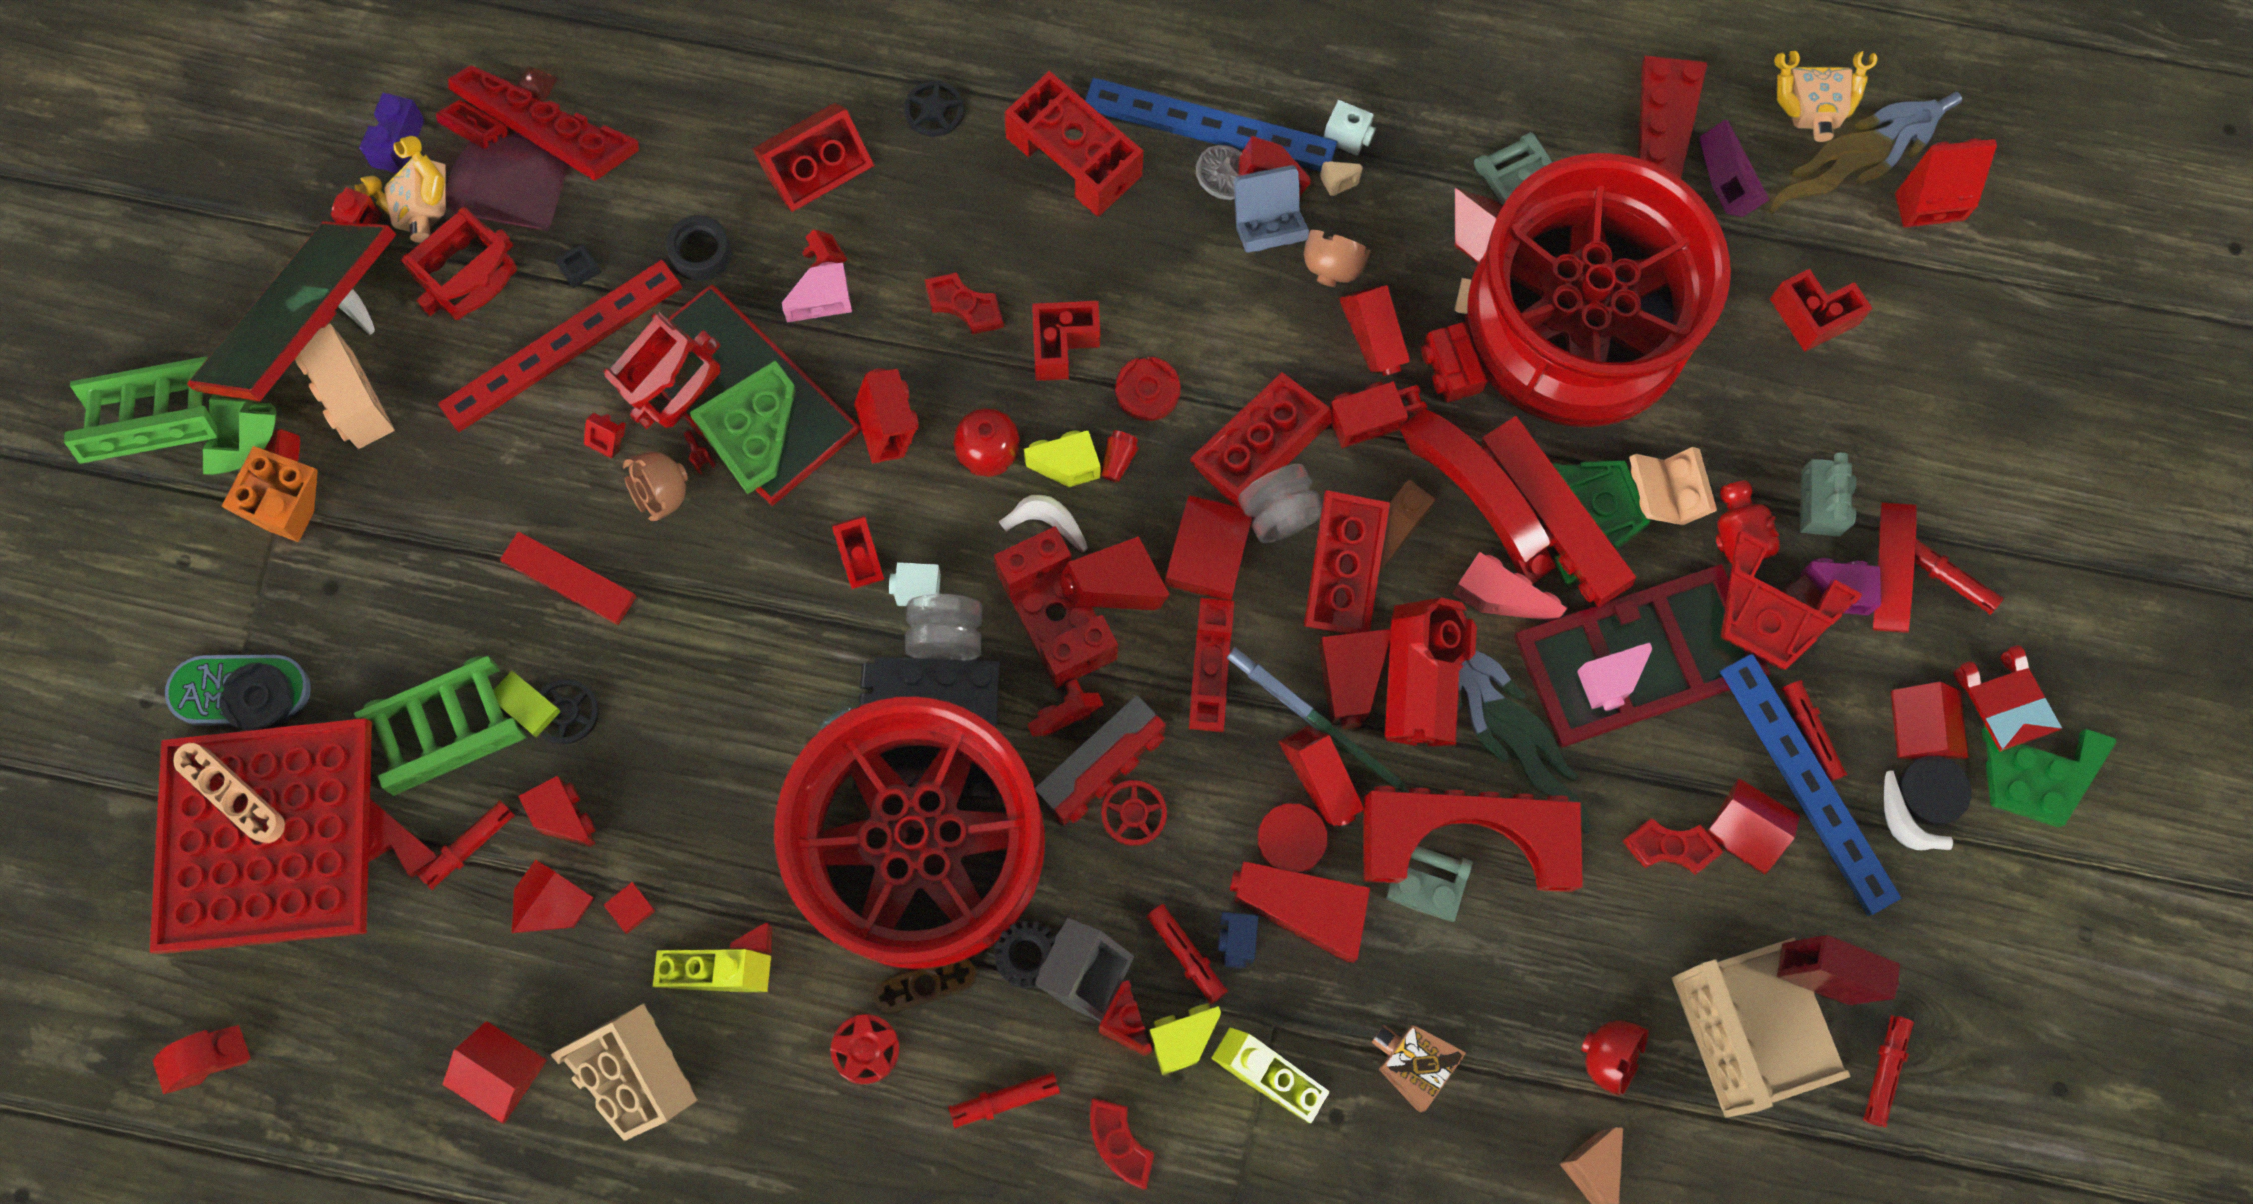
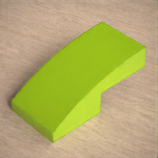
(525, 704)

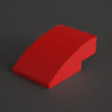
(1208, 548)

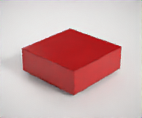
(629, 908)

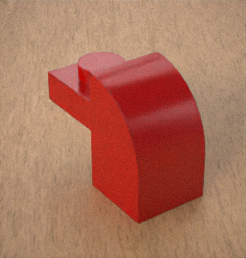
(198, 1055)

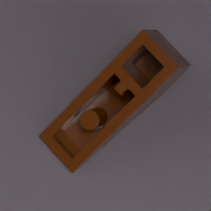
(1405, 514)

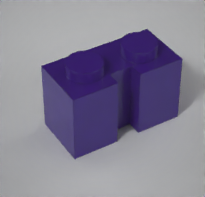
(396, 119)

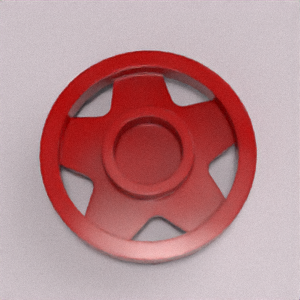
(865, 1049)

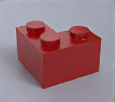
(1814, 314)
(1062, 328)

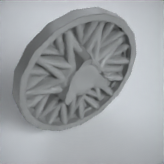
(1218, 169)

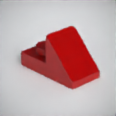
(857, 552)

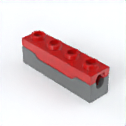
(1100, 760)

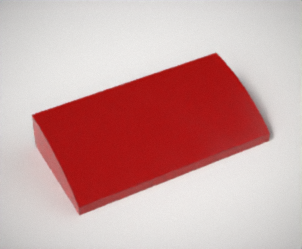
(1262, 437)

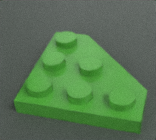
(750, 424)

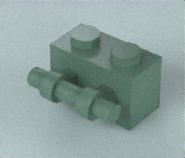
(1827, 496)

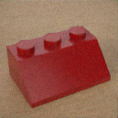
(813, 156)

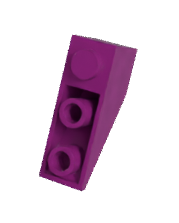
(1731, 171)

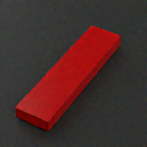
(568, 578)

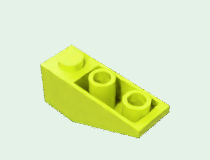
(712, 970)
(1270, 1074)

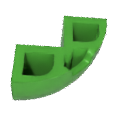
(240, 427)

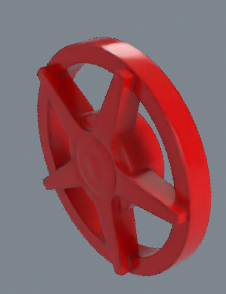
(1133, 813)

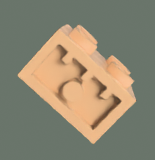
(1673, 488)

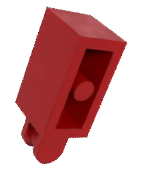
(1373, 412)

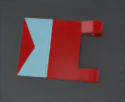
(2011, 704)

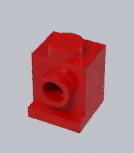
(351, 205)

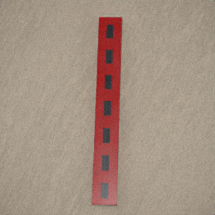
(559, 346)

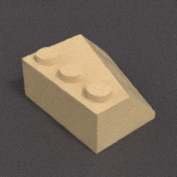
(629, 1073)

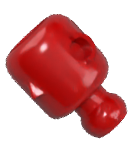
(1746, 517)

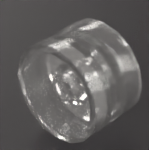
(1281, 503)
(943, 627)

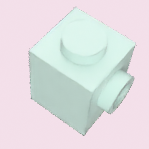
(1350, 127)
(914, 581)

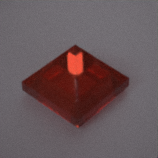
(537, 82)

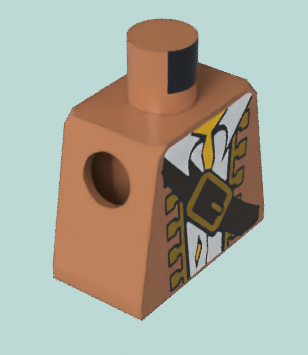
(1417, 1063)

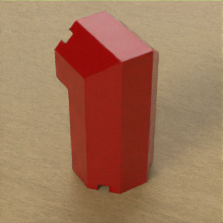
(1424, 671)

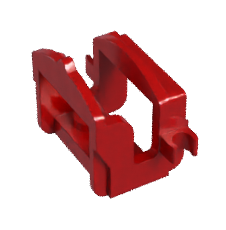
(477, 277)
(652, 366)

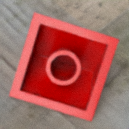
(1929, 722)
(1753, 826)
(492, 1071)

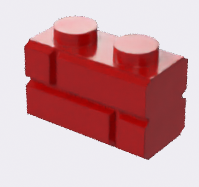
(1453, 362)

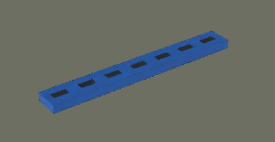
(1204, 122)
(1810, 785)

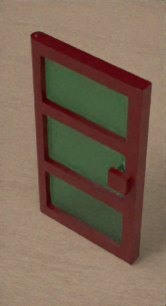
(1685, 662)

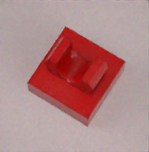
(824, 247)
(603, 434)

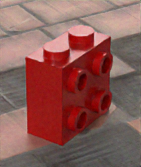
(885, 415)

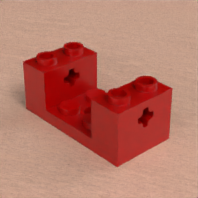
(1100, 160)
(1032, 582)

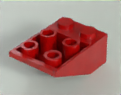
(1946, 183)

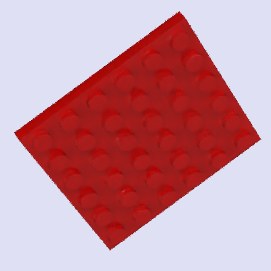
(234, 891)

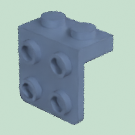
(1269, 209)

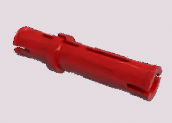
(1957, 579)
(1813, 730)
(465, 845)
(1187, 954)
(1890, 1064)
(1002, 1100)

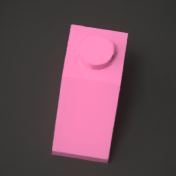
(819, 294)
(1613, 677)

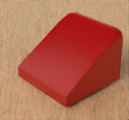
(284, 444)
(757, 940)

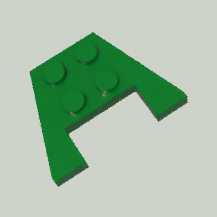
(1609, 498)
(2043, 783)

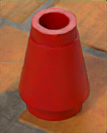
(1118, 455)

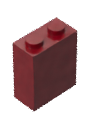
(1838, 970)

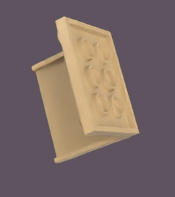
(1757, 1031)

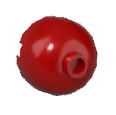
(986, 442)
(1614, 1054)

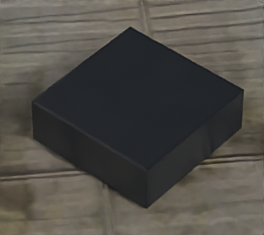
(577, 265)

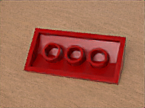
(1346, 563)

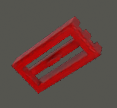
(468, 125)

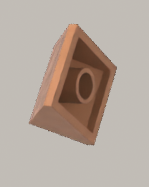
(1597, 1166)

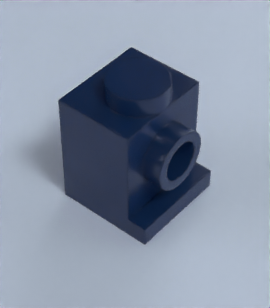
(1238, 939)

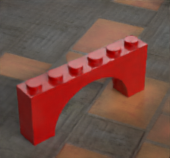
(1542, 829)

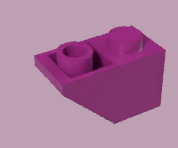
(1853, 574)

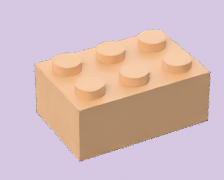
(343, 388)

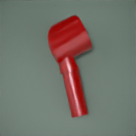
(698, 455)

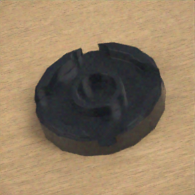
(257, 697)
(1935, 790)

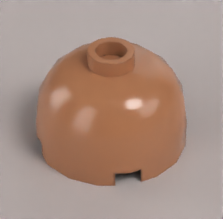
(1334, 258)
(655, 483)

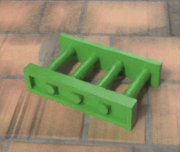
(144, 433)
(467, 746)

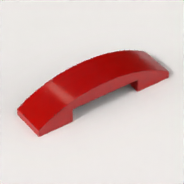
(1896, 565)
(1211, 665)

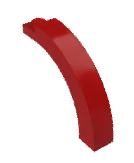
(1486, 485)

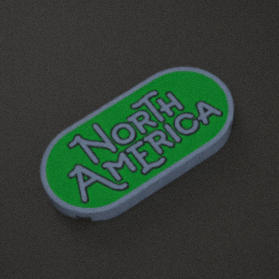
(198, 682)

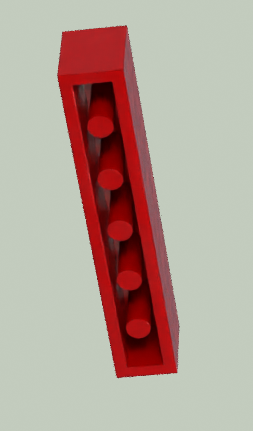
(1563, 517)

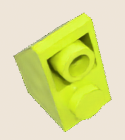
(1065, 460)
(1184, 1040)

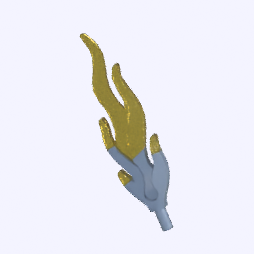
(1879, 146)

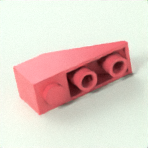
(1498, 591)

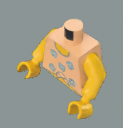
(1819, 95)
(414, 195)

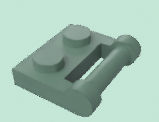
(1507, 179)
(1429, 892)

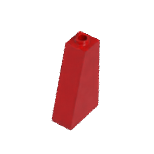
(1309, 906)

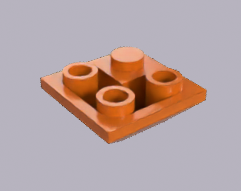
(274, 493)

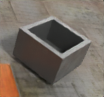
(1084, 969)

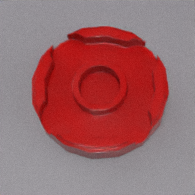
(1147, 388)
(1292, 838)

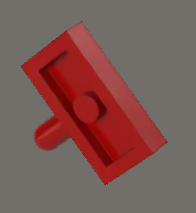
(1075, 708)

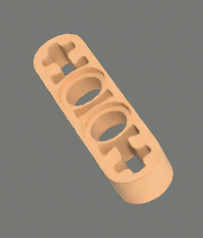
(227, 794)

